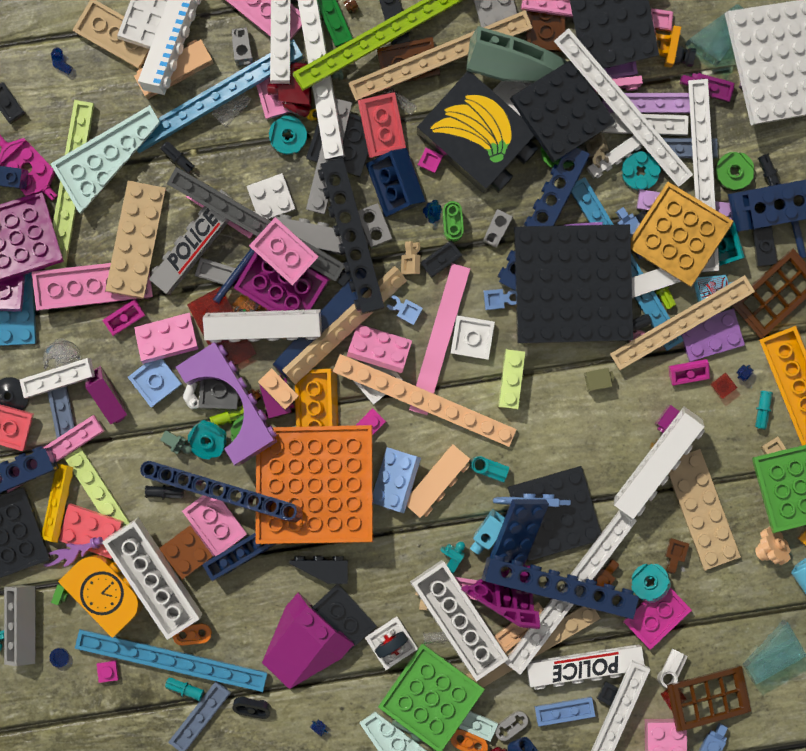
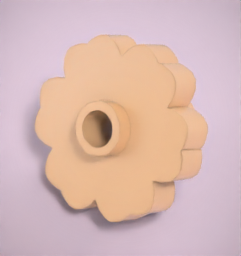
(773, 547)

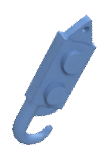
(555, 502)

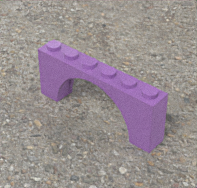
(254, 434)

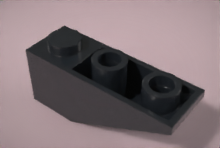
(328, 570)

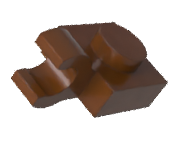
(676, 552)
(604, 575)

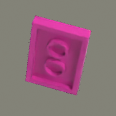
(657, 619)

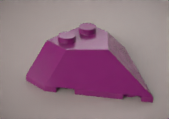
(509, 602)

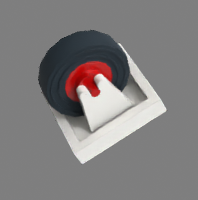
(391, 643)

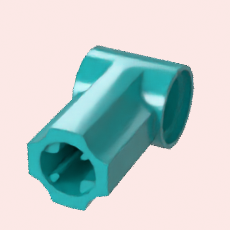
(491, 468)

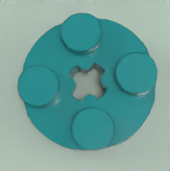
(292, 145)
(640, 160)
(211, 431)
(661, 584)

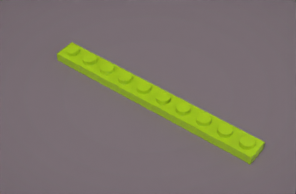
(370, 41)

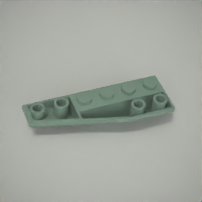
(509, 57)

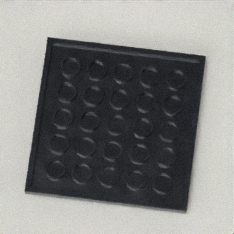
(573, 283)

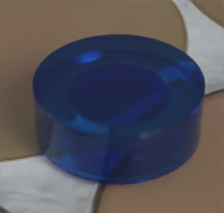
(59, 657)

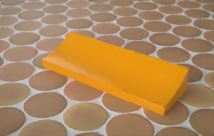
(788, 364)
(317, 399)

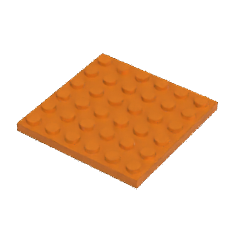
(325, 475)

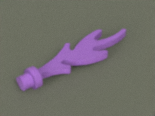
(71, 554)

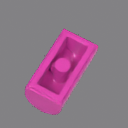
(124, 317)
(689, 372)

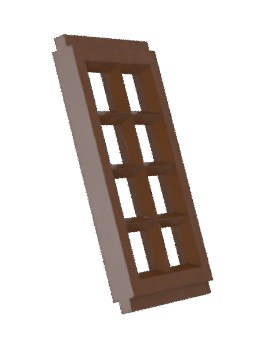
(750, 318)
(677, 706)

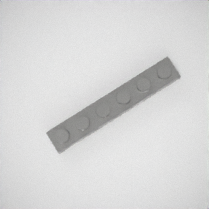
(317, 201)

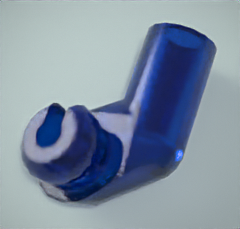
(58, 61)

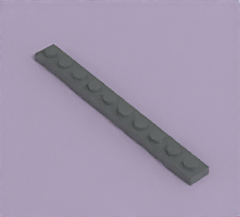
(242, 216)

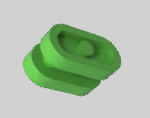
(452, 221)

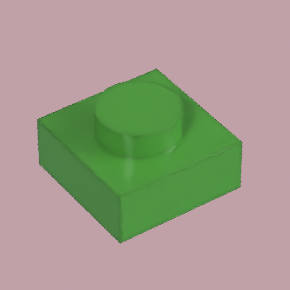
(60, 595)

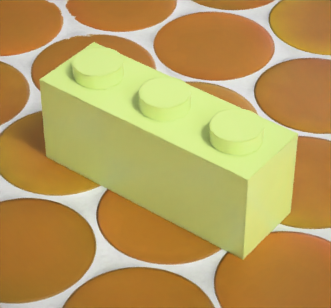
(511, 379)

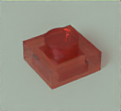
(723, 385)

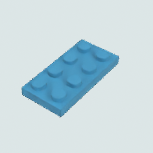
(19, 326)

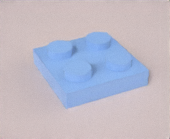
(154, 381)

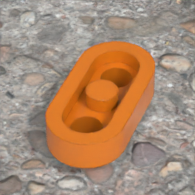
(193, 635)
(468, 742)

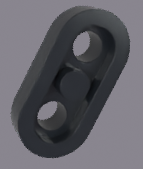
(251, 707)

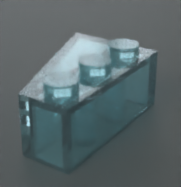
(774, 654)

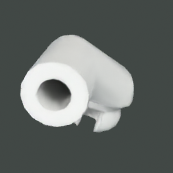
(189, 396)

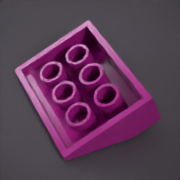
(274, 292)

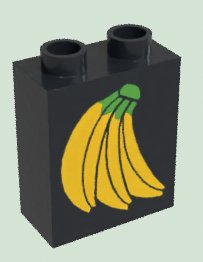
(478, 134)

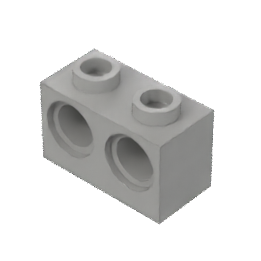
(377, 225)

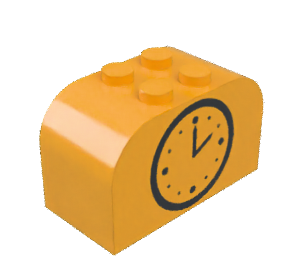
(103, 592)

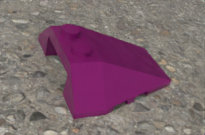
(303, 644)

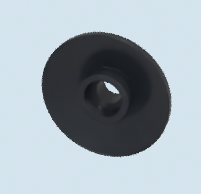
(12, 386)

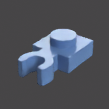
(495, 299)

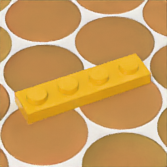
(57, 502)

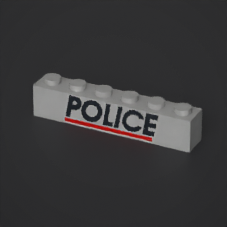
(188, 249)

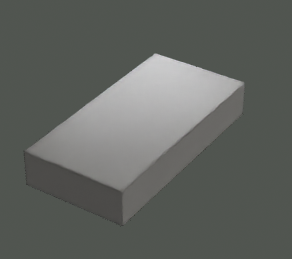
(213, 271)

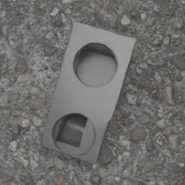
(241, 47)
(497, 228)

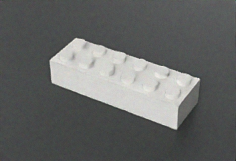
(659, 462)
(152, 578)
(459, 620)

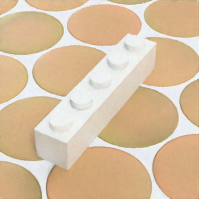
(615, 156)

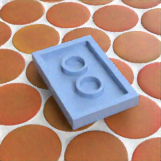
(395, 480)

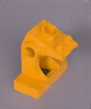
(669, 45)

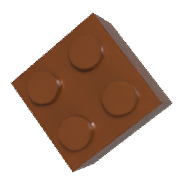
(186, 551)

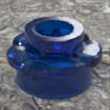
(744, 372)
(318, 727)

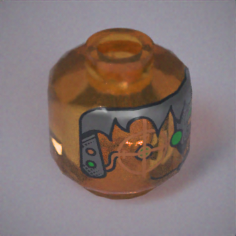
(245, 304)

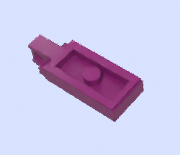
(718, 88)

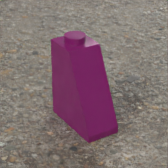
(106, 396)

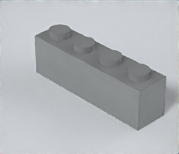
(317, 235)
(19, 625)

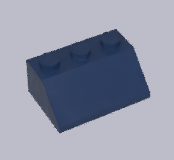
(395, 182)

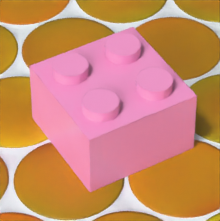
(662, 736)

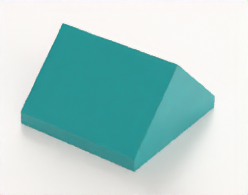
(730, 247)

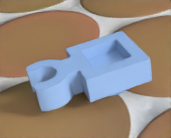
(407, 311)

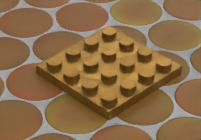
(680, 234)

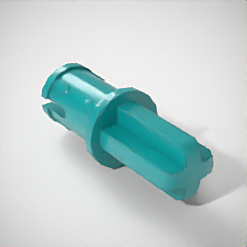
(763, 409)
(184, 689)

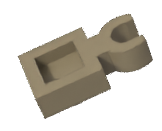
(596, 147)

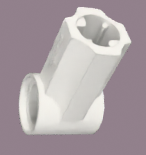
(672, 666)

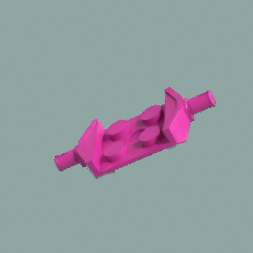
(21, 152)

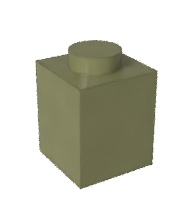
(599, 379)

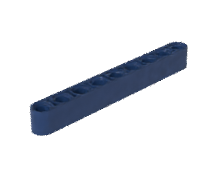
(229, 492)

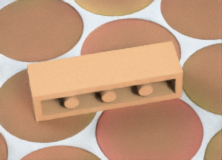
(192, 60)
(437, 480)

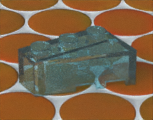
(713, 40)

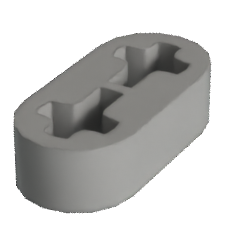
(514, 728)

